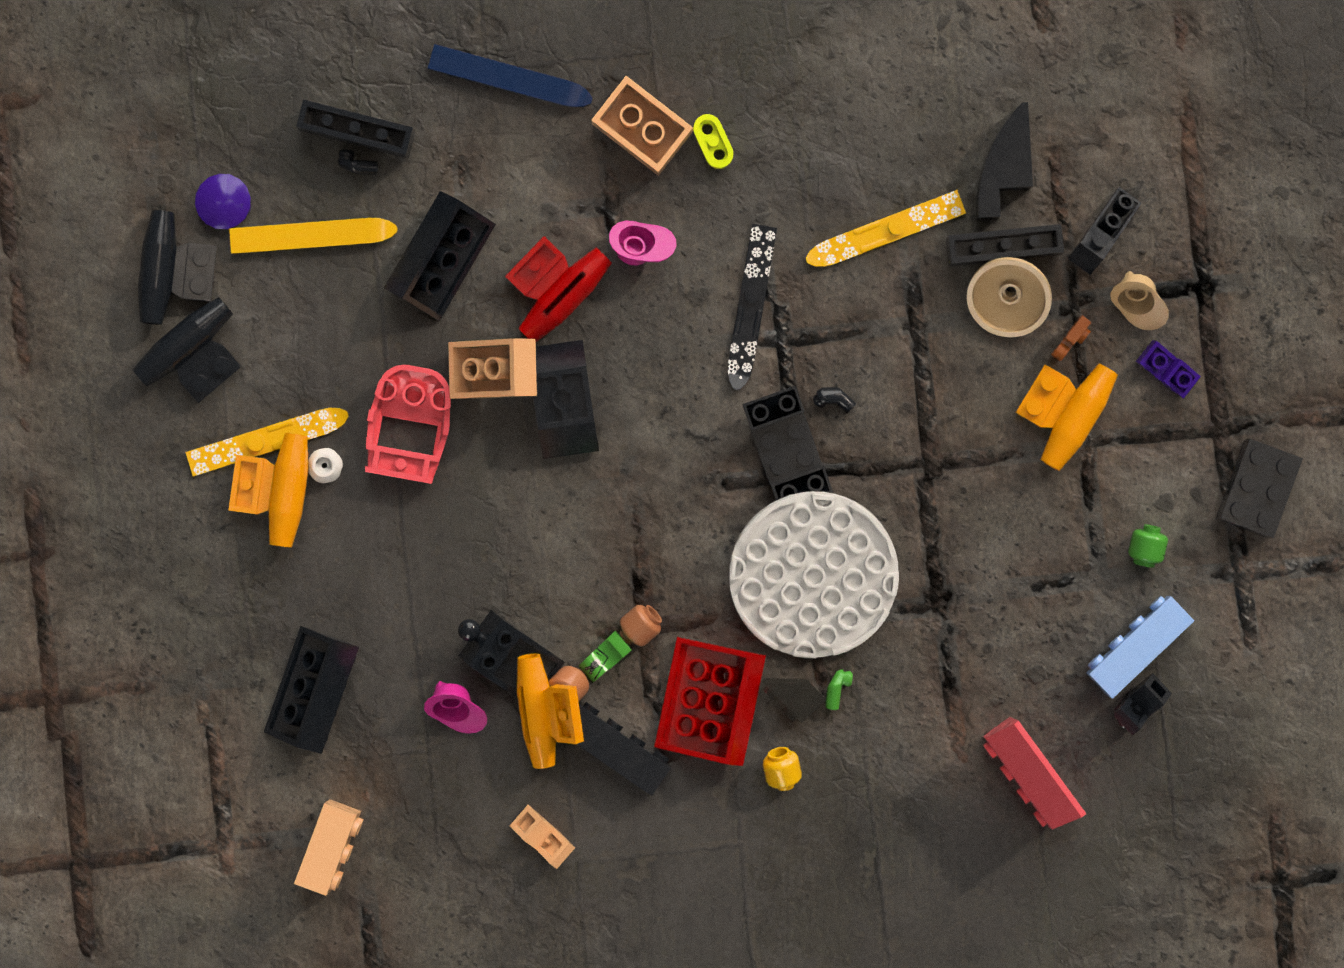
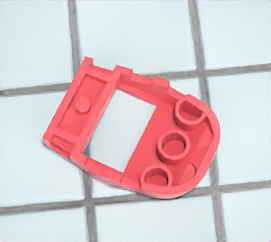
(413, 396)

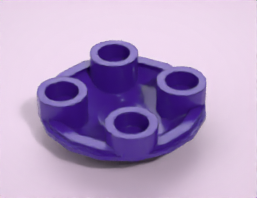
(223, 201)

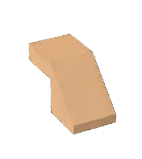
(542, 836)

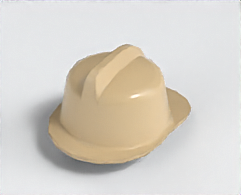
(1139, 302)

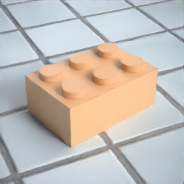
(642, 125)
(492, 368)
(329, 847)

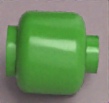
(1148, 546)

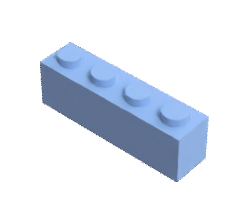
(1139, 646)

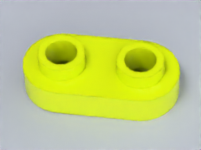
(712, 142)

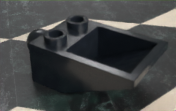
(495, 649)

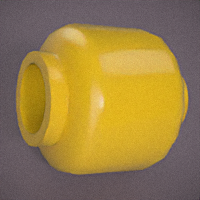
(782, 768)

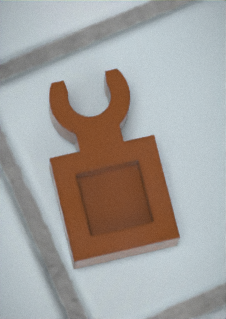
(1076, 334)

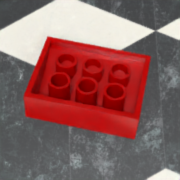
(710, 701)

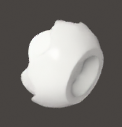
(333, 462)

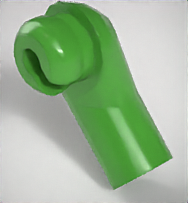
(834, 688)

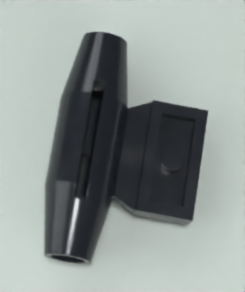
(168, 269)
(190, 350)

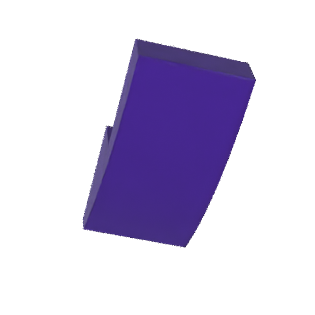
(1168, 369)

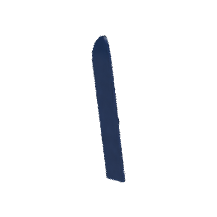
(508, 77)

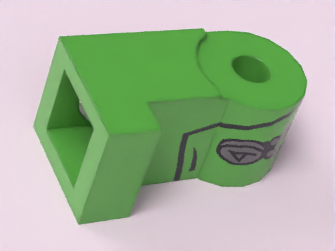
(605, 656)

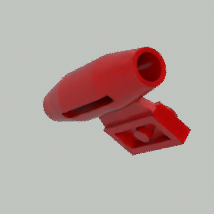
(555, 285)

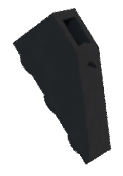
(1104, 231)

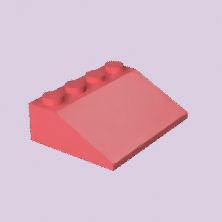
(1033, 774)

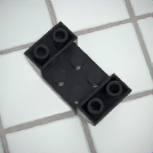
(564, 401)
(786, 444)

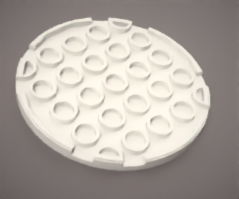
(813, 574)

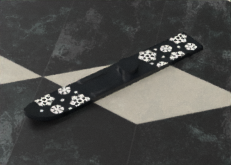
(751, 304)

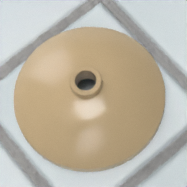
(1008, 312)

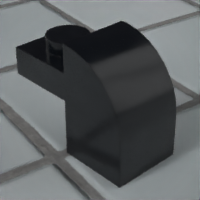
(1141, 703)

